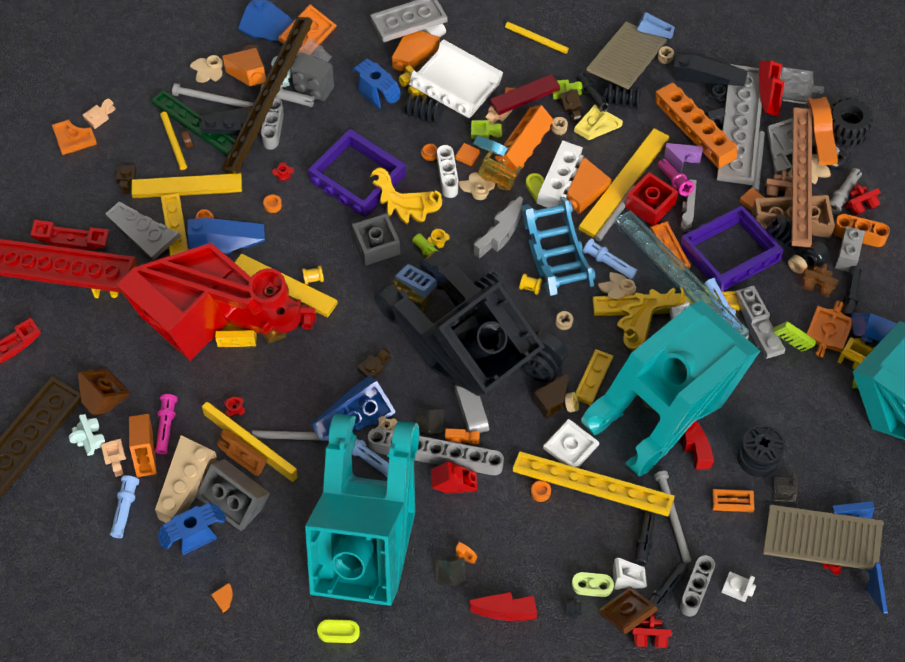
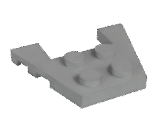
(781, 144)

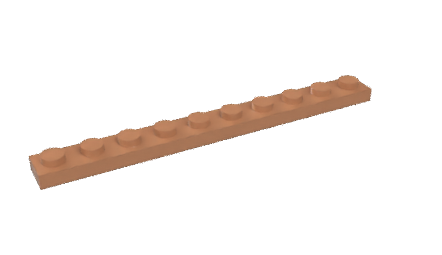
(802, 178)

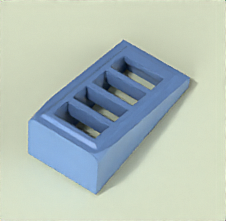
(655, 26)
(423, 291)

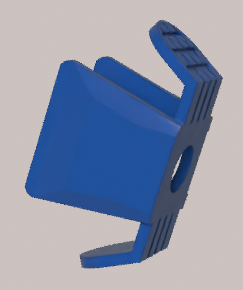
(380, 80)
(191, 537)

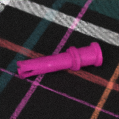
(677, 179)
(165, 414)

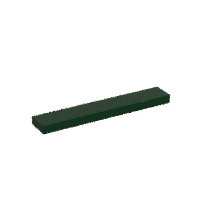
(191, 121)

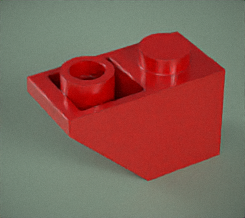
(453, 478)

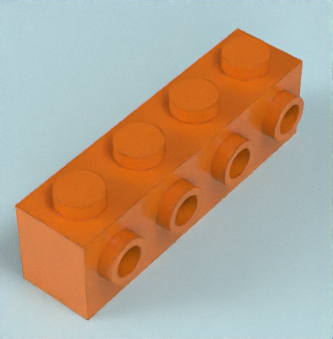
(526, 137)

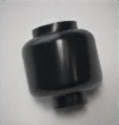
(816, 254)

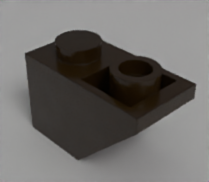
(552, 396)

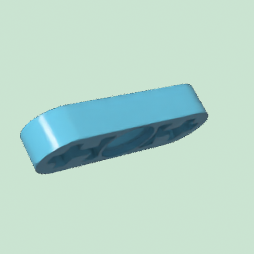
(490, 145)

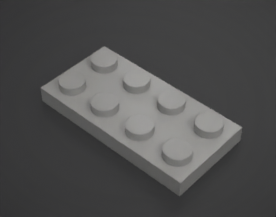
(408, 18)

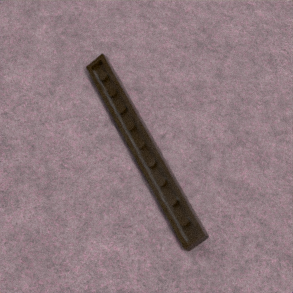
(267, 95)

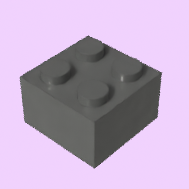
(312, 76)
(376, 239)

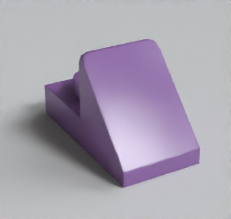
(678, 153)

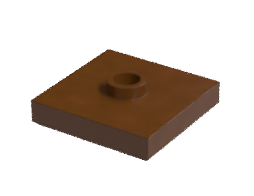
(628, 610)

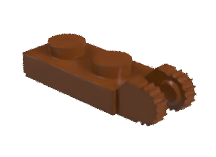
(242, 452)

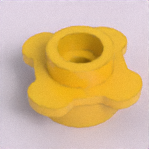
(438, 233)

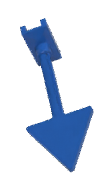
(875, 585)

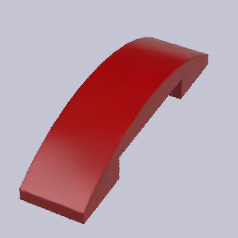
(67, 237)
(19, 340)

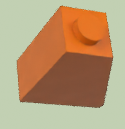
(414, 50)
(245, 66)
(587, 186)
(142, 445)

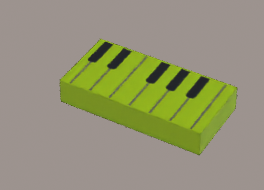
(794, 336)

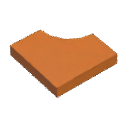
(73, 138)

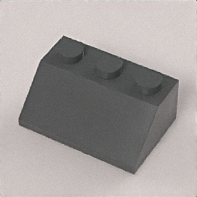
(233, 492)

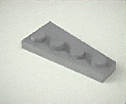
(142, 230)

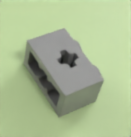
(849, 248)

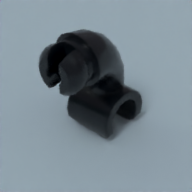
(841, 161)

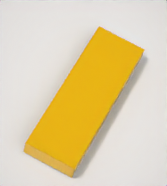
(593, 376)

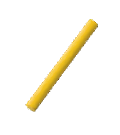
(536, 37)
(173, 140)

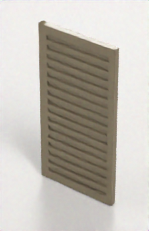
(626, 55)
(823, 537)

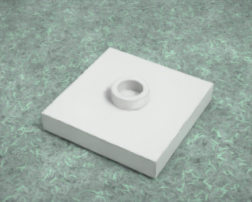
(571, 444)

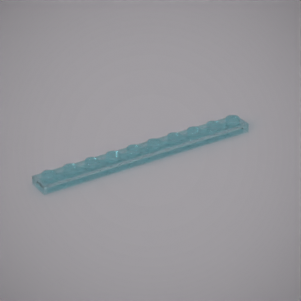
(674, 268)

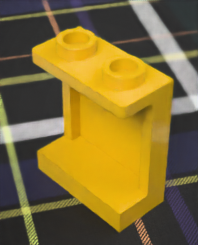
(235, 337)

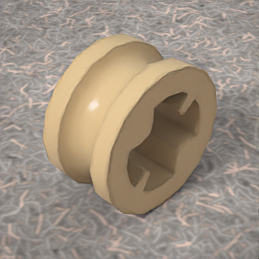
(665, 59)
(557, 129)
(564, 326)

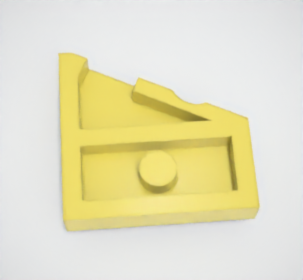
(597, 123)

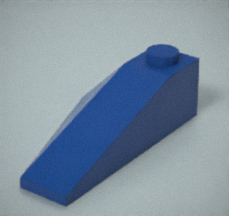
(264, 20)
(224, 234)
(871, 327)
(363, 401)

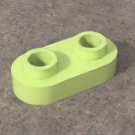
(592, 584)

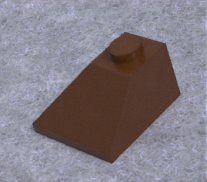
(101, 390)

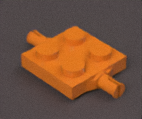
(830, 328)

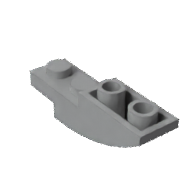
(504, 227)
(758, 322)

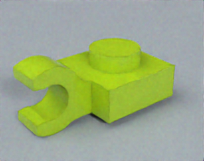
(565, 86)
(484, 129)

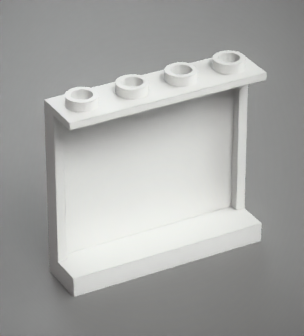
(457, 79)

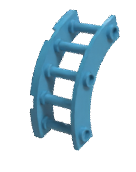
(540, 255)

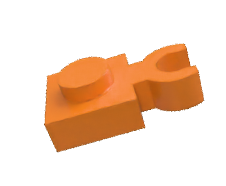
(461, 436)

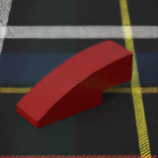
(771, 86)
(696, 442)
(504, 607)

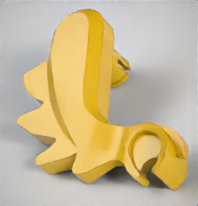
(406, 204)
(640, 314)

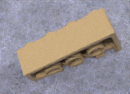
(184, 478)

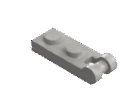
(688, 208)

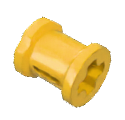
(313, 275)
(530, 284)

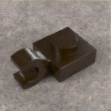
(571, 102)
(124, 176)
(374, 366)

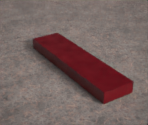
(525, 94)

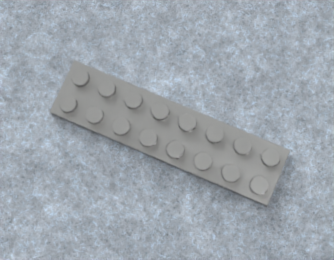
(742, 127)

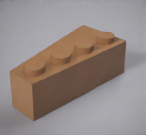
(822, 219)

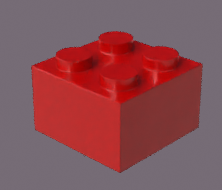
(651, 199)

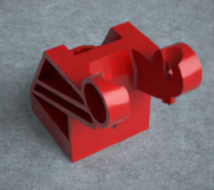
(202, 292)

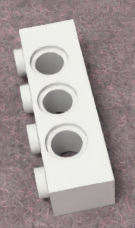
(560, 174)

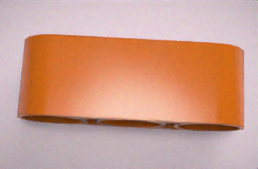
(875, 232)

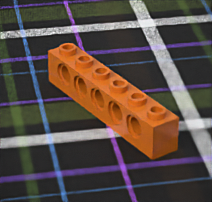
(696, 125)

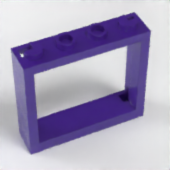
(371, 151)
(771, 256)

